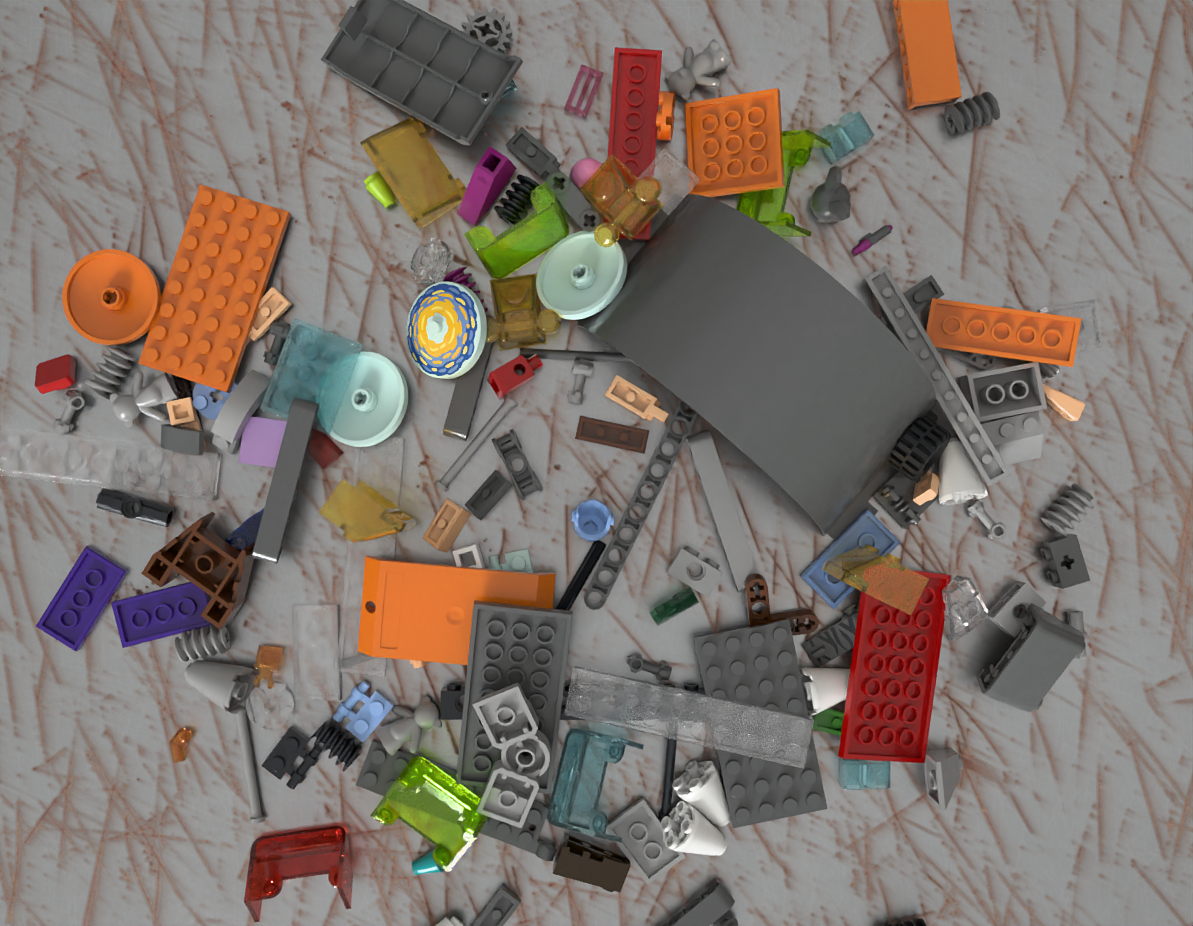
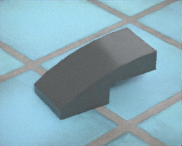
(182, 439)

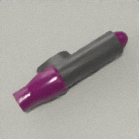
(870, 239)

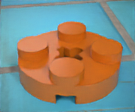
(665, 116)

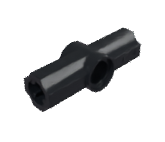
(122, 504)

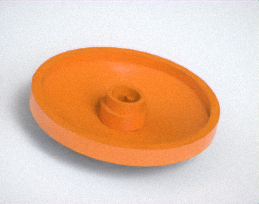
(111, 297)

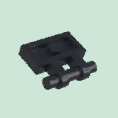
(286, 752)

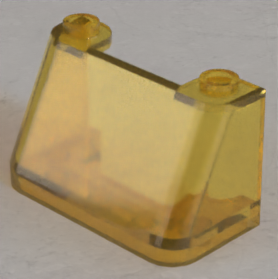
(414, 171)

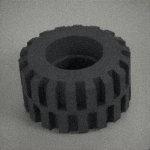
(919, 448)

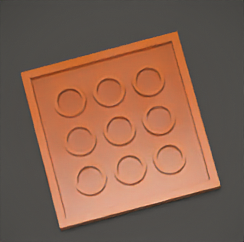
(736, 143)

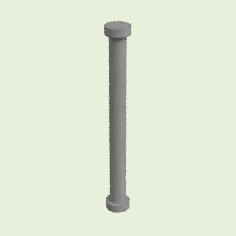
(475, 444)
(257, 816)

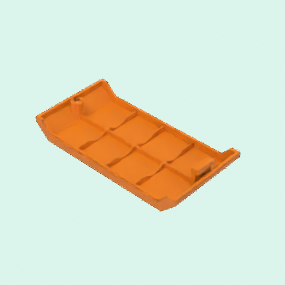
(428, 607)

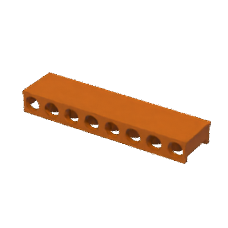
(927, 52)

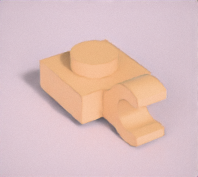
(926, 488)

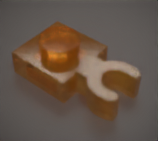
(267, 662)

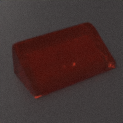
(323, 449)

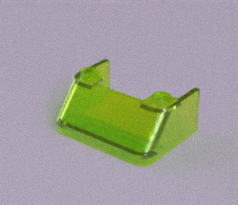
(769, 205)

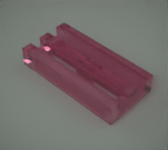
(576, 110)

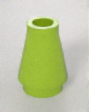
(380, 189)

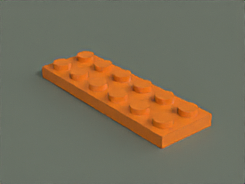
(1003, 332)

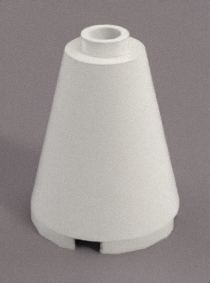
(958, 476)
(824, 687)

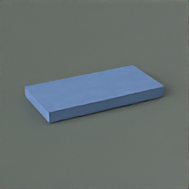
(862, 531)

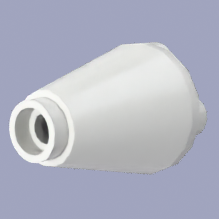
(704, 790)
(691, 832)

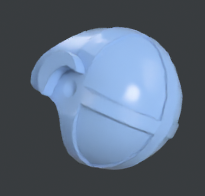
(592, 520)

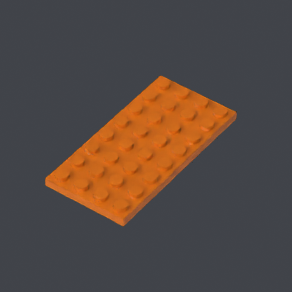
(215, 288)

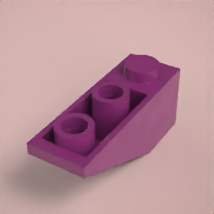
(485, 185)

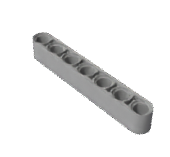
(722, 508)

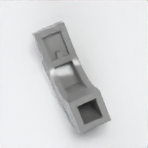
(237, 411)

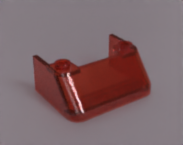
(297, 856)

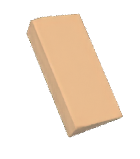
(446, 526)

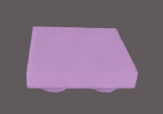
(261, 441)

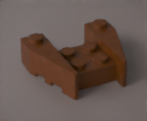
(209, 565)

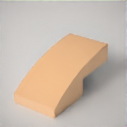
(183, 414)

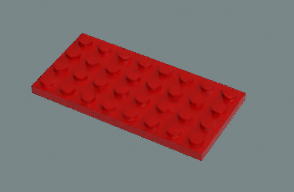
(894, 677)

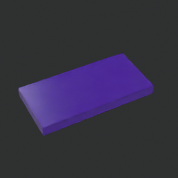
(82, 598)
(160, 613)

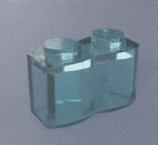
(846, 136)
(864, 774)

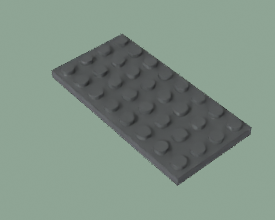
(508, 648)
(761, 670)

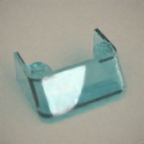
(581, 781)

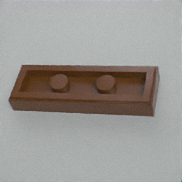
(612, 434)

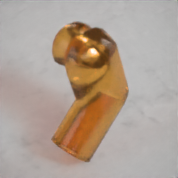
(178, 742)

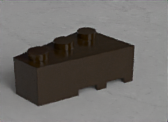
(590, 863)

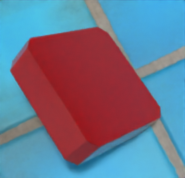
(55, 374)

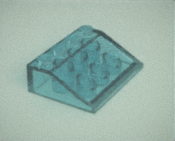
(313, 368)

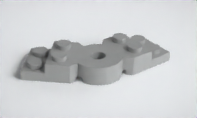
(514, 778)

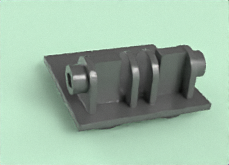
(897, 498)

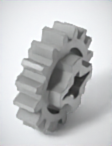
(488, 23)

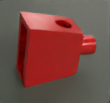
(505, 380)

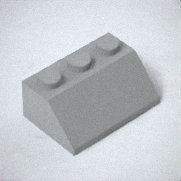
(1004, 391)
(1016, 437)

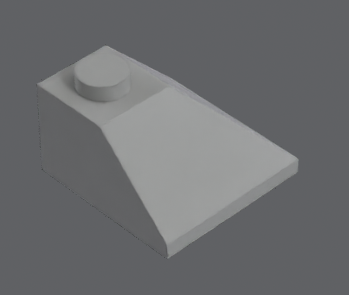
(942, 775)

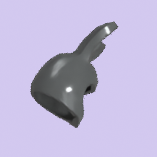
(831, 199)

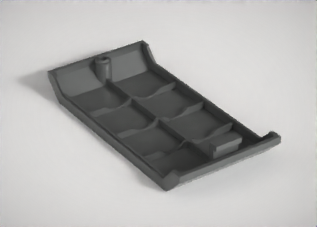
(421, 65)

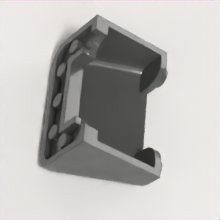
(1032, 661)

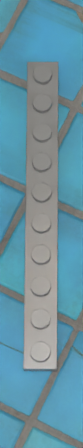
(946, 389)

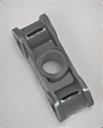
(573, 201)
(508, 454)

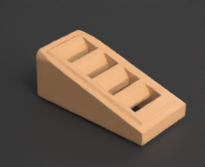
(1064, 404)

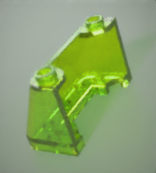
(524, 240)
(433, 808)

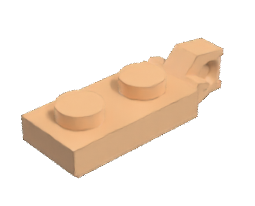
(271, 308)
(635, 400)

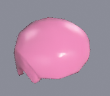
(583, 170)

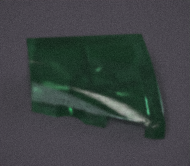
(677, 604)

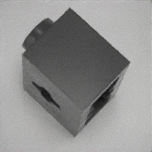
(1073, 570)

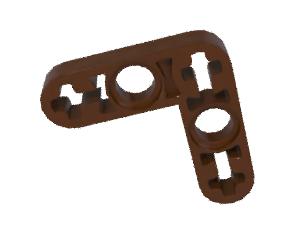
(764, 615)

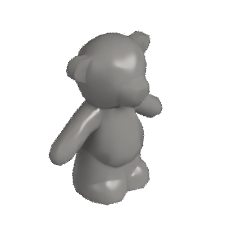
(698, 70)
(143, 399)
(410, 727)

